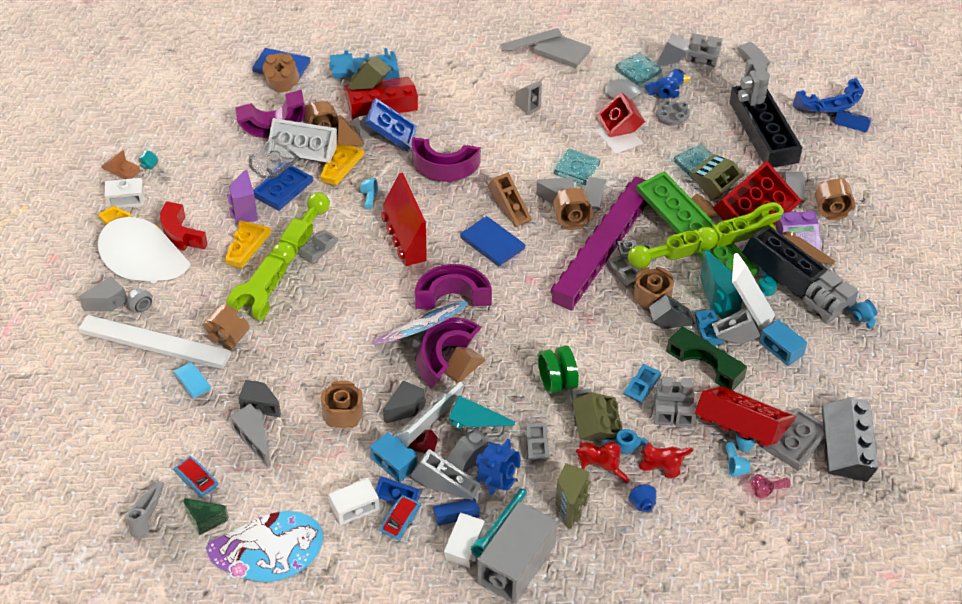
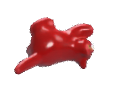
(605, 457)
(667, 459)

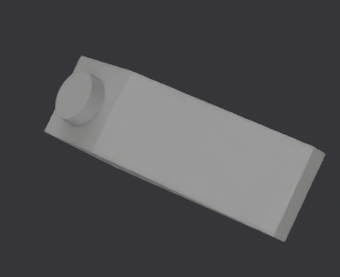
(250, 428)
(444, 477)

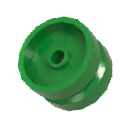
(558, 369)

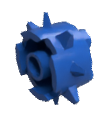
(498, 466)

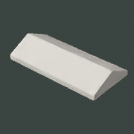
(306, 140)
(751, 293)
(429, 414)

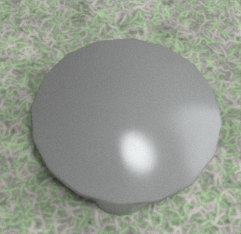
(625, 86)
(673, 112)

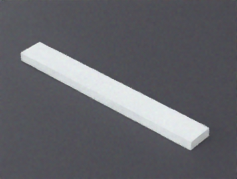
(155, 341)

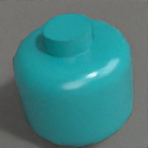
(148, 159)
(768, 285)

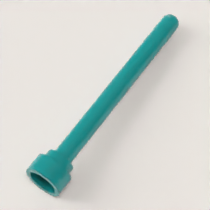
(481, 544)

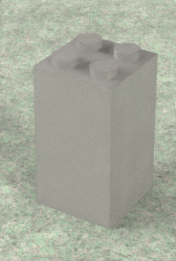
(517, 552)

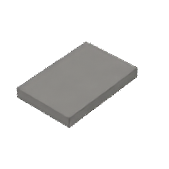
(563, 50)
(799, 440)

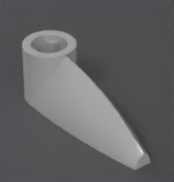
(141, 511)

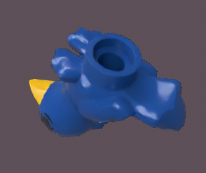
(668, 85)

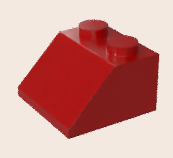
(620, 116)

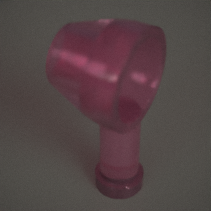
(763, 486)

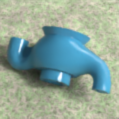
(864, 312)
(628, 441)

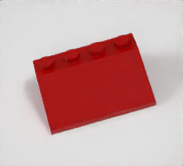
(396, 93)
(756, 190)
(405, 222)
(743, 415)

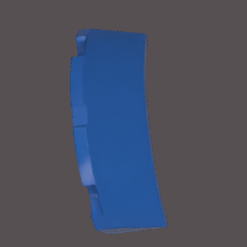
(833, 104)

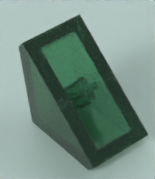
(205, 514)

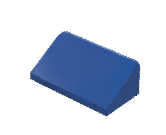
(853, 120)
(393, 490)
(450, 512)

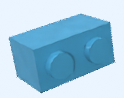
(783, 342)
(393, 456)

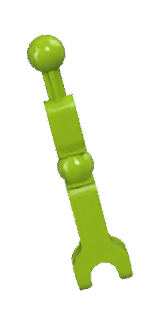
(706, 238)
(274, 266)

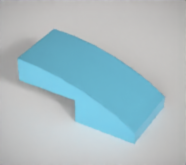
(192, 379)

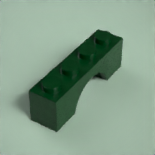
(687, 345)

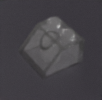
(272, 159)

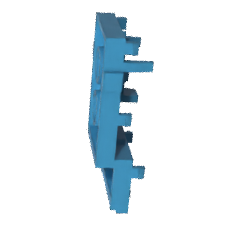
(345, 66)

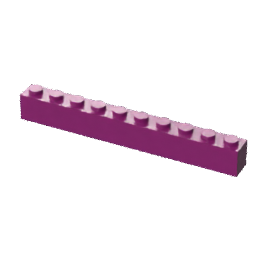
(599, 247)

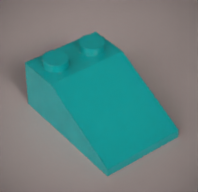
(719, 287)
(471, 414)

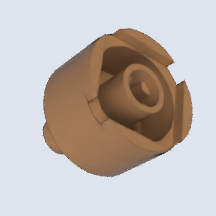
(280, 72)
(320, 114)
(834, 199)
(572, 208)
(652, 286)
(225, 326)
(342, 404)

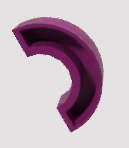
(259, 122)
(444, 166)
(452, 279)
(451, 332)

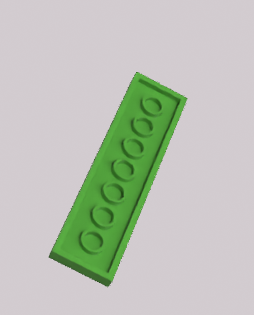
(685, 215)

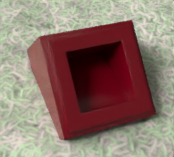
(425, 441)

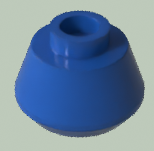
(643, 497)

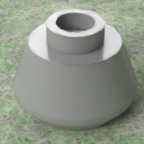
(139, 300)

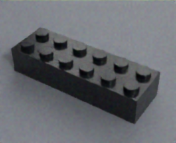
(767, 130)

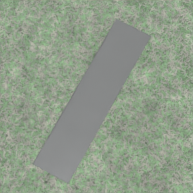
(531, 39)

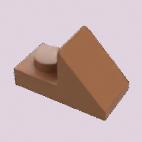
(121, 167)

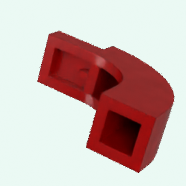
(171, 218)

